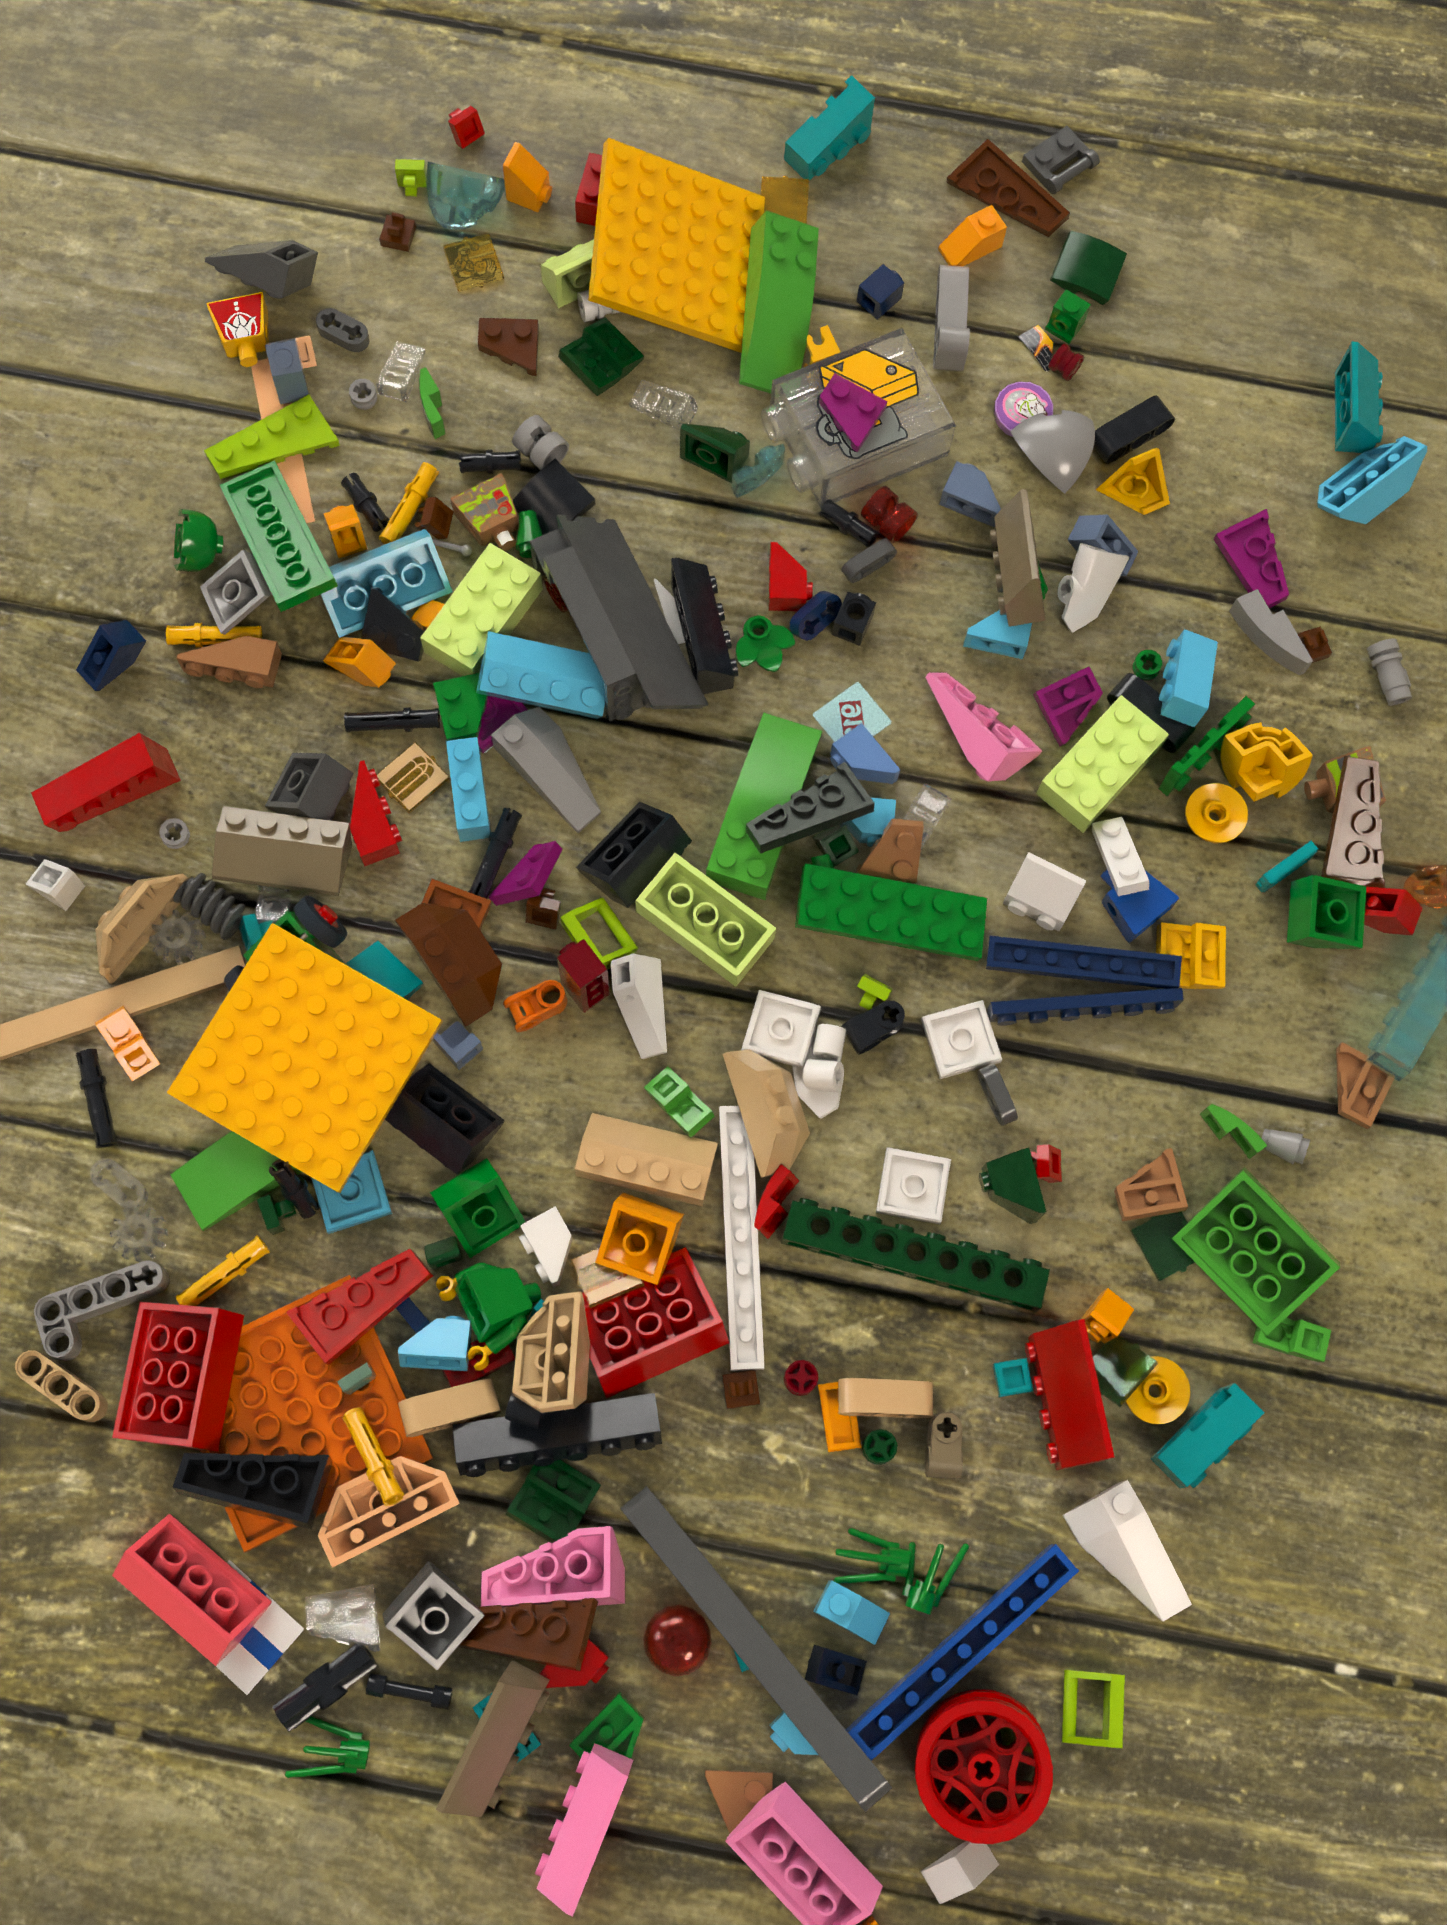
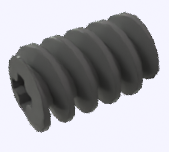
(210, 906)

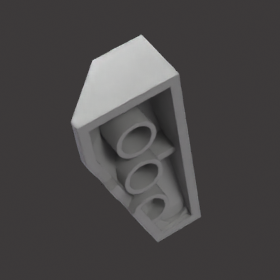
(544, 759)

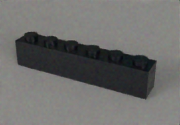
(564, 1434)

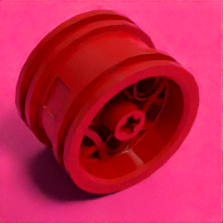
(989, 1824)

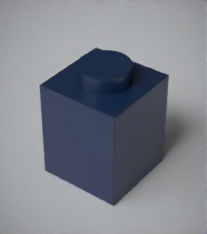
(880, 291)

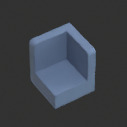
(458, 1044)

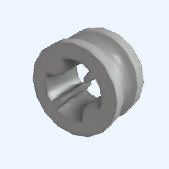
(363, 403)
(164, 833)

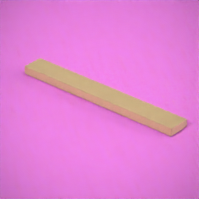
(136, 996)

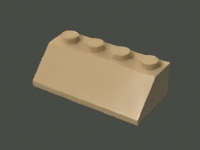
(646, 1159)

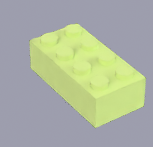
(487, 599)
(1102, 763)
(705, 919)

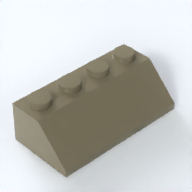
(1017, 562)
(281, 851)
(494, 1742)

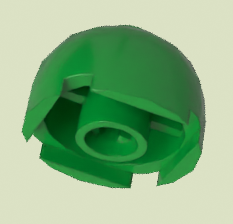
(196, 541)

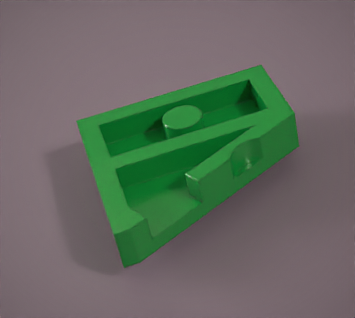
(460, 706)
(613, 1728)

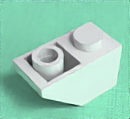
(551, 1243)

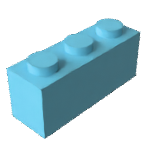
(1188, 678)
(468, 789)

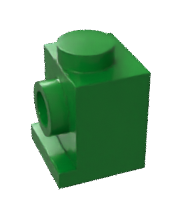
(1067, 316)

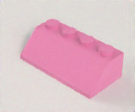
(584, 1826)
(804, 1861)

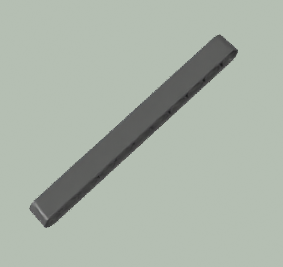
(757, 1650)

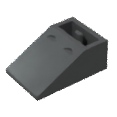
(272, 266)

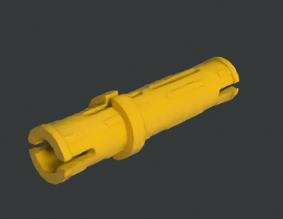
(414, 495)
(206, 635)
(223, 1273)
(379, 1468)

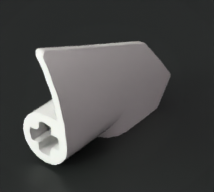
(1090, 584)
(823, 1072)

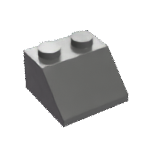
(310, 786)
(432, 1615)

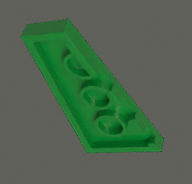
(1199, 756)

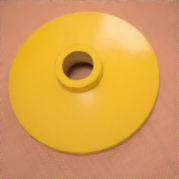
(1219, 800)
(1172, 1398)

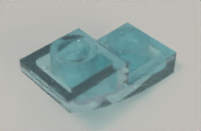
(766, 465)

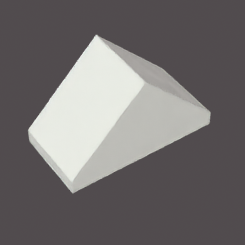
(56, 883)
(959, 1870)

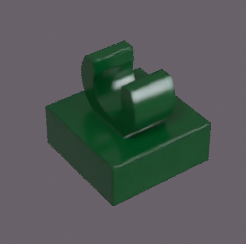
(275, 1213)

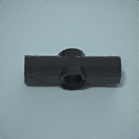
(324, 1686)

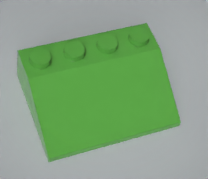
(1256, 1251)

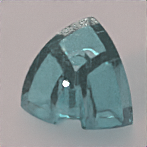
(461, 195)

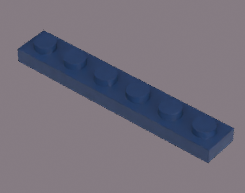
(1084, 962)
(1098, 1005)

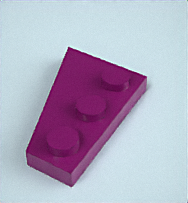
(1253, 557)

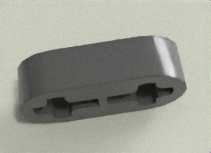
(344, 328)
(869, 560)
(997, 1094)

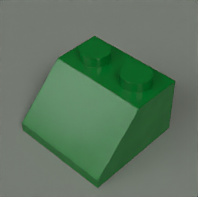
(1326, 913)
(478, 1207)

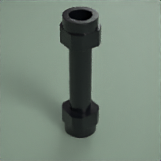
(379, 1685)

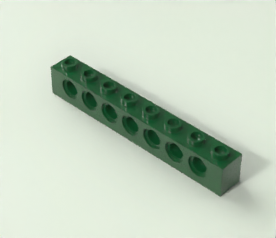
(1031, 1275)

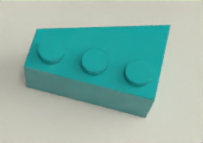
(833, 132)
(1207, 1436)

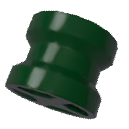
(884, 1443)

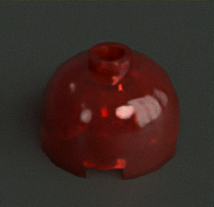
(685, 1625)

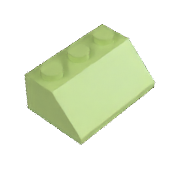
(568, 273)

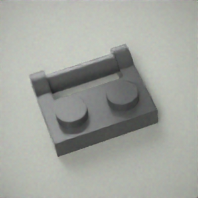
(1054, 154)

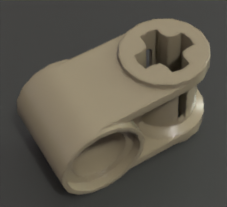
(943, 1453)

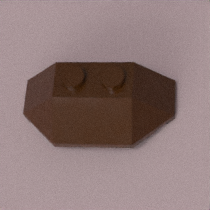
(454, 957)

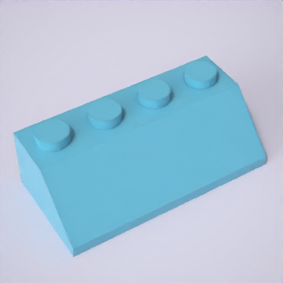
(403, 569)
(541, 675)

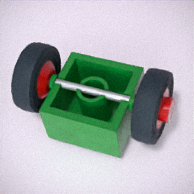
(311, 923)

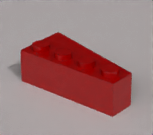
(105, 783)

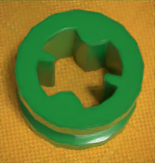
(1149, 674)

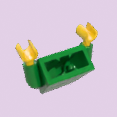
(494, 1304)

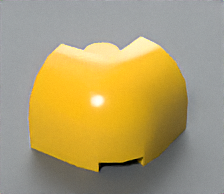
(1264, 760)

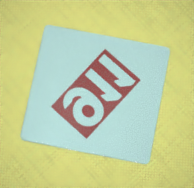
(850, 710)

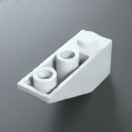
(641, 1002)

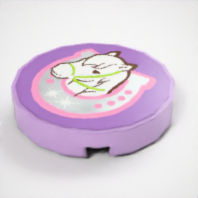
(1019, 403)

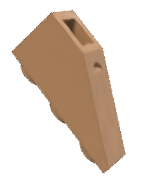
(239, 659)

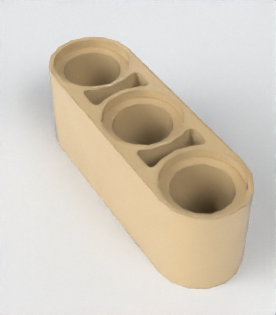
(47, 1378)
(885, 1398)
(449, 1407)

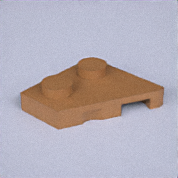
(896, 852)
(1359, 1086)
(1152, 1190)

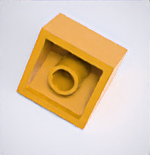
(639, 1238)

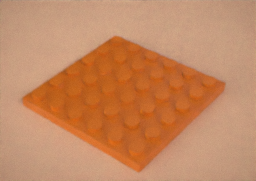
(292, 1404)

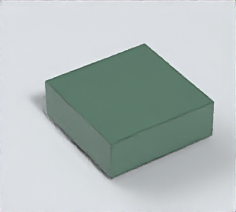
(357, 1379)

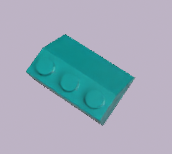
(1357, 401)

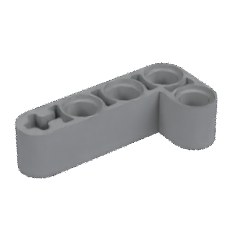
(951, 329)
(102, 1302)

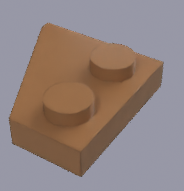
(738, 1792)

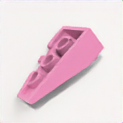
(986, 741)
(569, 1569)

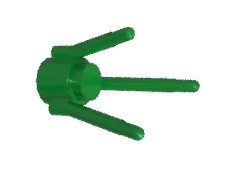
(892, 1561)
(922, 1595)
(351, 1752)

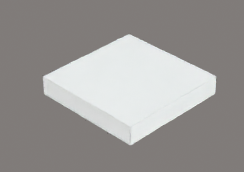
(781, 1028)
(961, 1039)
(913, 1185)

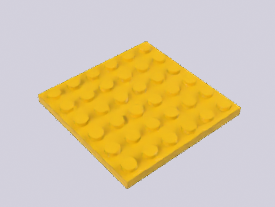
(672, 245)
(305, 1057)

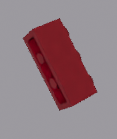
(583, 974)

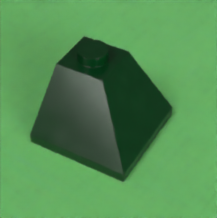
(714, 449)
(1014, 1185)

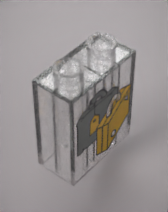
(906, 437)

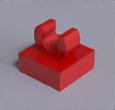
(465, 126)
(1048, 1163)

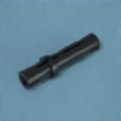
(392, 720)
(499, 843)
(94, 1088)

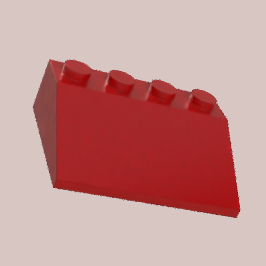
(653, 1327)
(178, 1376)
(1069, 1396)

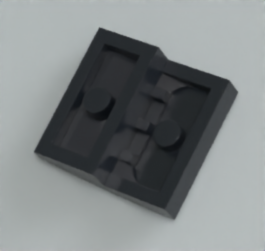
(551, 494)

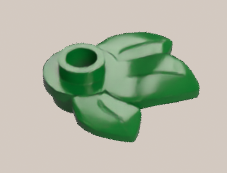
(763, 648)

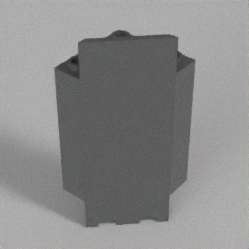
(616, 617)

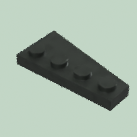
(822, 806)

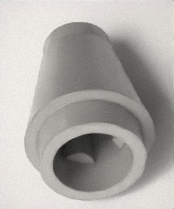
(1286, 1145)

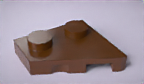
(510, 341)

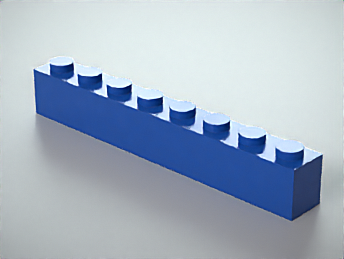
(961, 1651)

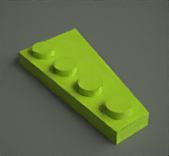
(280, 435)

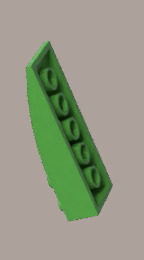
(777, 299)
(770, 775)
(225, 1178)

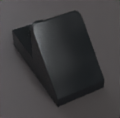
(835, 1670)

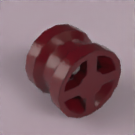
(1066, 362)
(801, 1372)

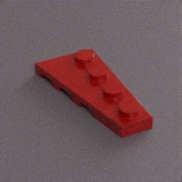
(347, 1313)

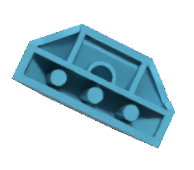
(1372, 481)

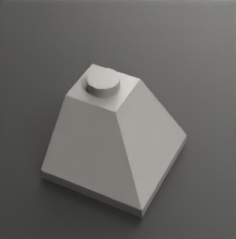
(235, 591)

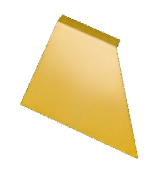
(1139, 483)

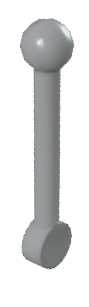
(465, 550)

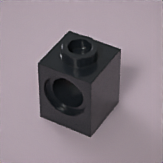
(849, 628)

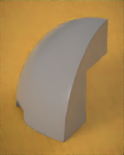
(1057, 445)

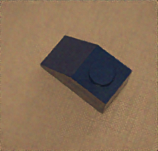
(110, 653)

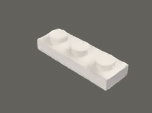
(1120, 856)

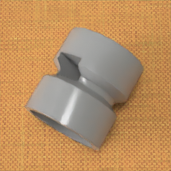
(538, 442)

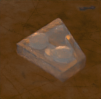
(345, 1616)

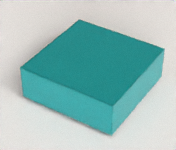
(1012, 1377)

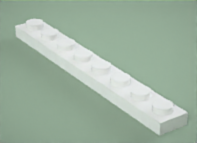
(741, 1243)

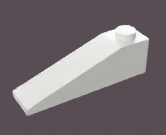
(1124, 1541)

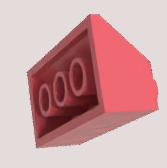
(191, 1588)

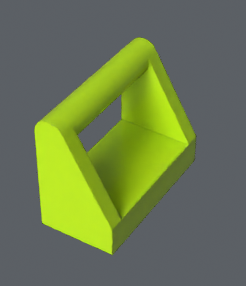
(576, 933)
(1112, 1709)

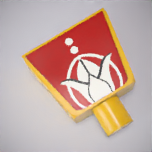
(241, 326)

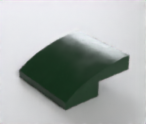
(1088, 266)
(601, 356)
(553, 1500)

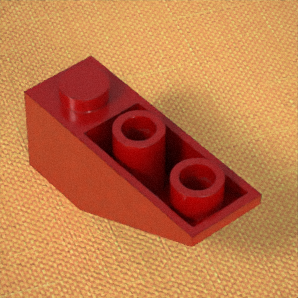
(369, 823)

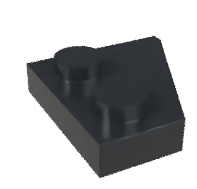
(392, 627)

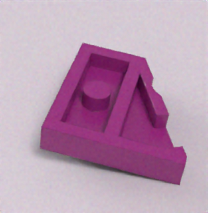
(852, 409)
(1068, 702)
(528, 875)

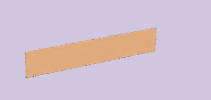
(293, 468)

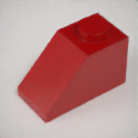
(787, 581)
(1391, 910)
(592, 1668)

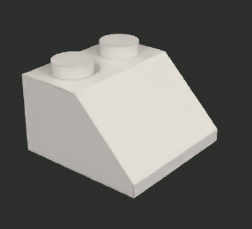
(1043, 892)

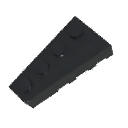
(259, 1484)

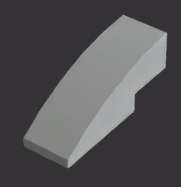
(1271, 632)

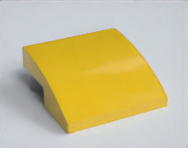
(1201, 952)

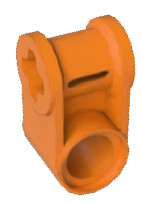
(534, 1006)

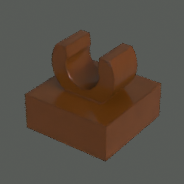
(397, 232)
(435, 518)
(1316, 643)
(543, 909)
(741, 1389)

